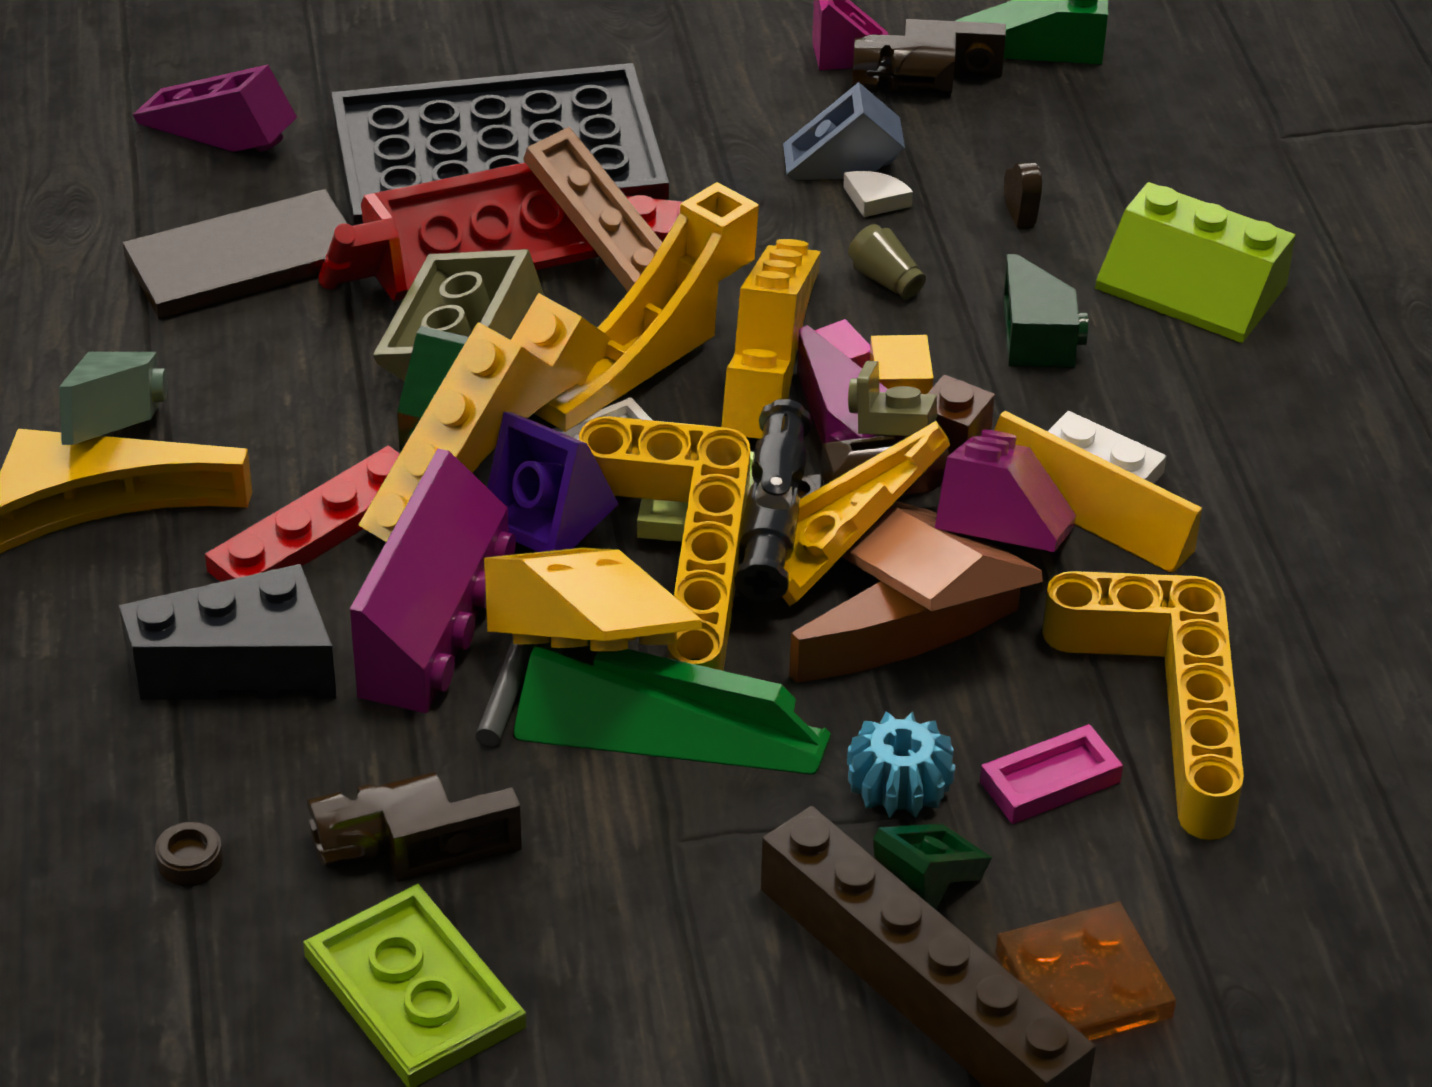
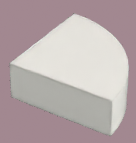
(876, 192)

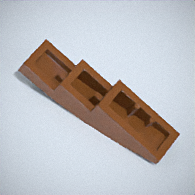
(884, 629)

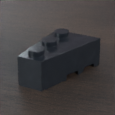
(230, 636)

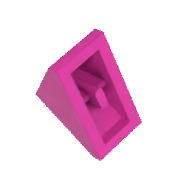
(835, 29)

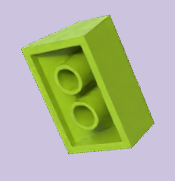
(1196, 262)

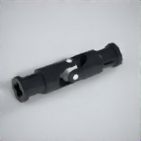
(773, 502)

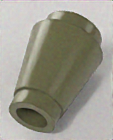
(884, 259)

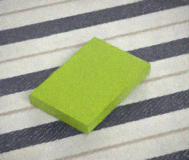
(414, 985)

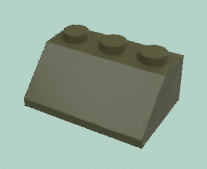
(457, 293)

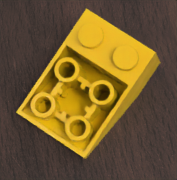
(581, 598)

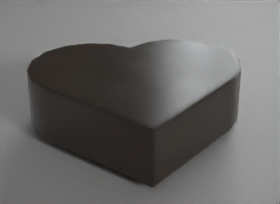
(1023, 193)

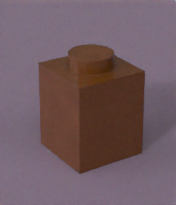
(962, 410)

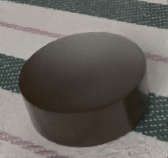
(189, 853)

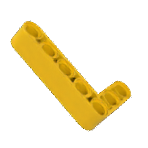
(712, 475)
(1189, 627)

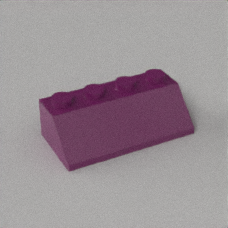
(427, 587)

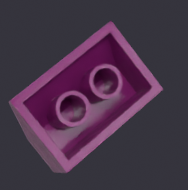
(1002, 494)

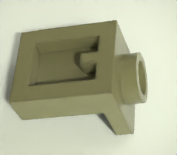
(892, 412)

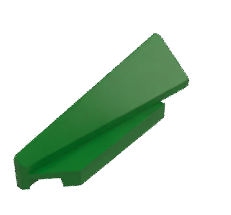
(665, 710)

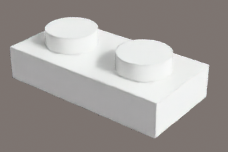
(1110, 446)

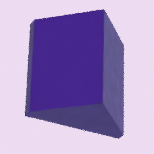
(547, 484)

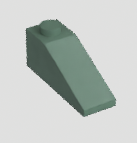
(110, 394)

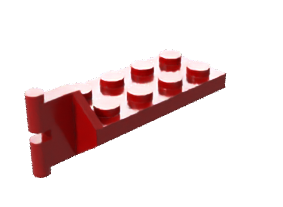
(452, 215)

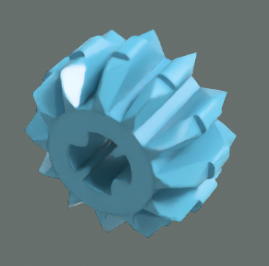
(900, 764)

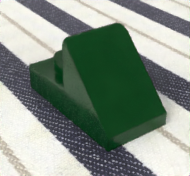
(929, 858)

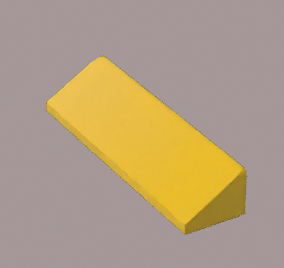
(1113, 500)

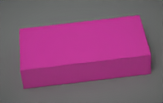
(1051, 773)

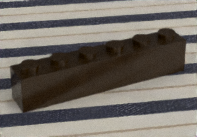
(919, 959)

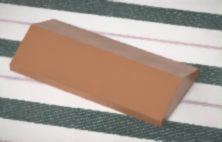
(936, 564)

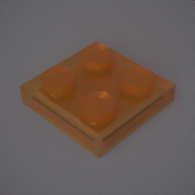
(1089, 970)

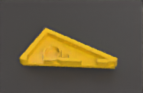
(849, 505)

